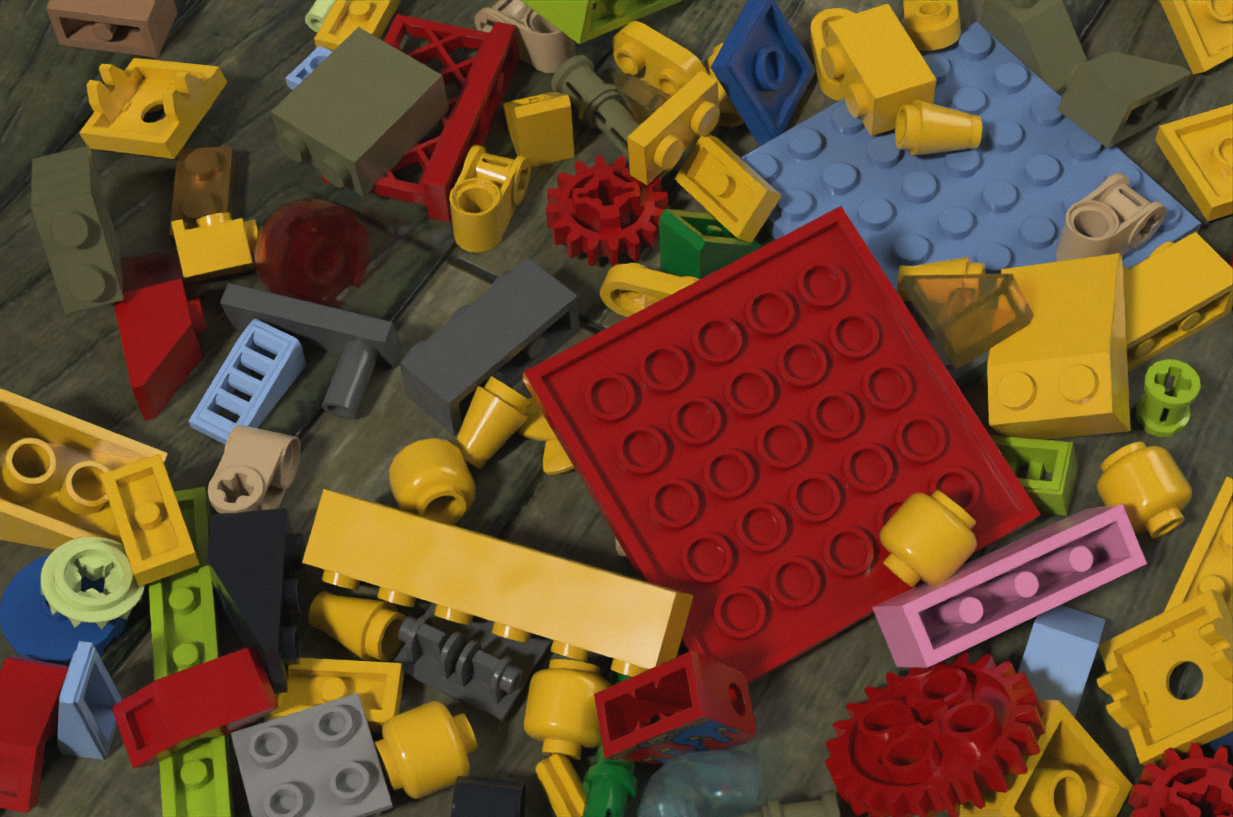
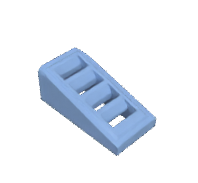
(258, 349)
(85, 706)

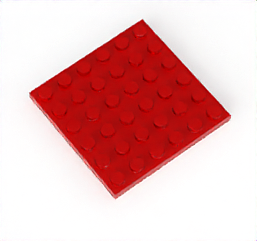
(767, 439)

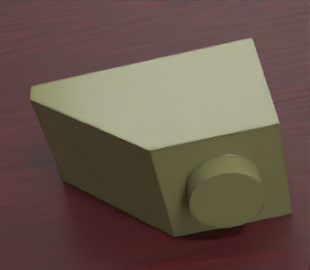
(1037, 35)
(1120, 95)

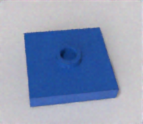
(763, 69)

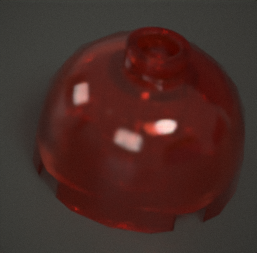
(311, 251)

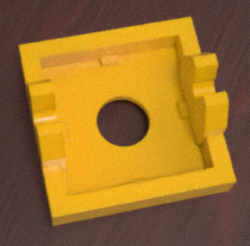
(146, 87)
(1140, 672)

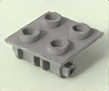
(313, 764)

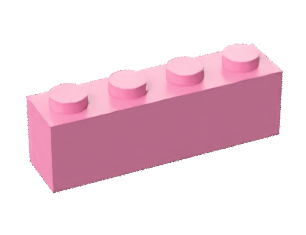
(1009, 586)

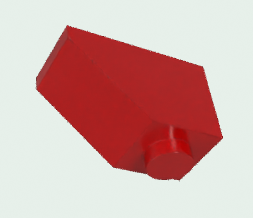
(159, 341)

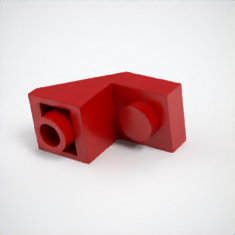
(194, 705)
(27, 722)

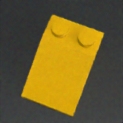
(1070, 363)
(53, 474)

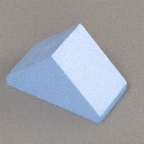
(1061, 654)

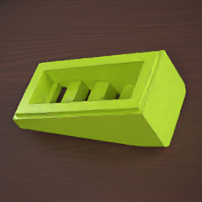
(1040, 456)

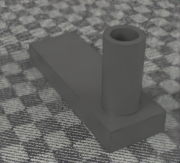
(355, 337)

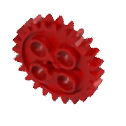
(935, 739)

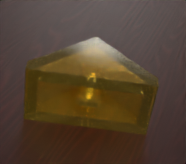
(968, 311)

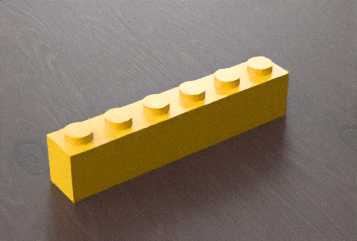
(497, 581)

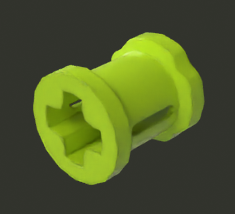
(1157, 397)

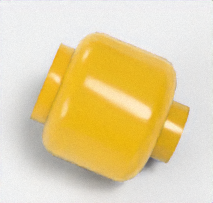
(432, 480)
(1147, 486)
(928, 539)
(564, 707)
(425, 749)

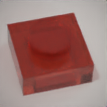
(151, 269)

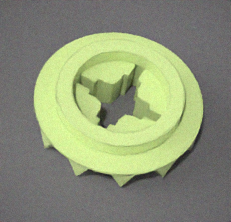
(94, 559)

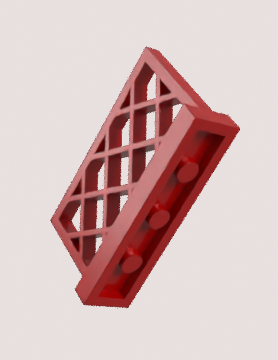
(469, 114)

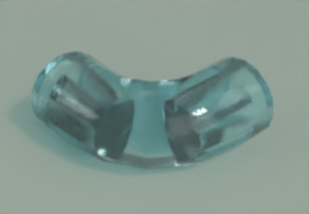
(702, 785)

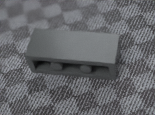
(497, 336)

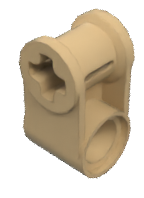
(537, 39)
(1108, 221)
(254, 470)

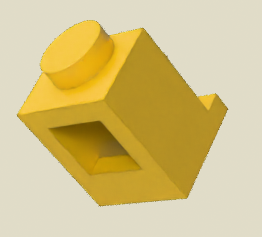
(215, 247)

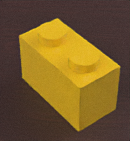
(876, 66)

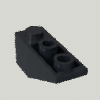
(255, 584)

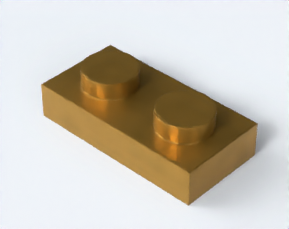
(202, 184)

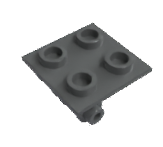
(469, 661)

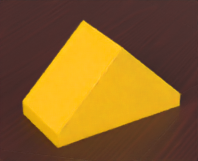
(541, 127)

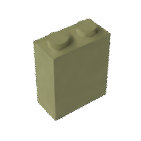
(360, 112)
(76, 229)

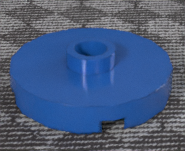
(39, 634)

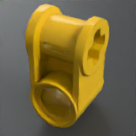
(487, 198)

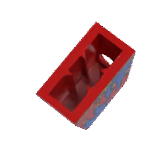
(698, 706)

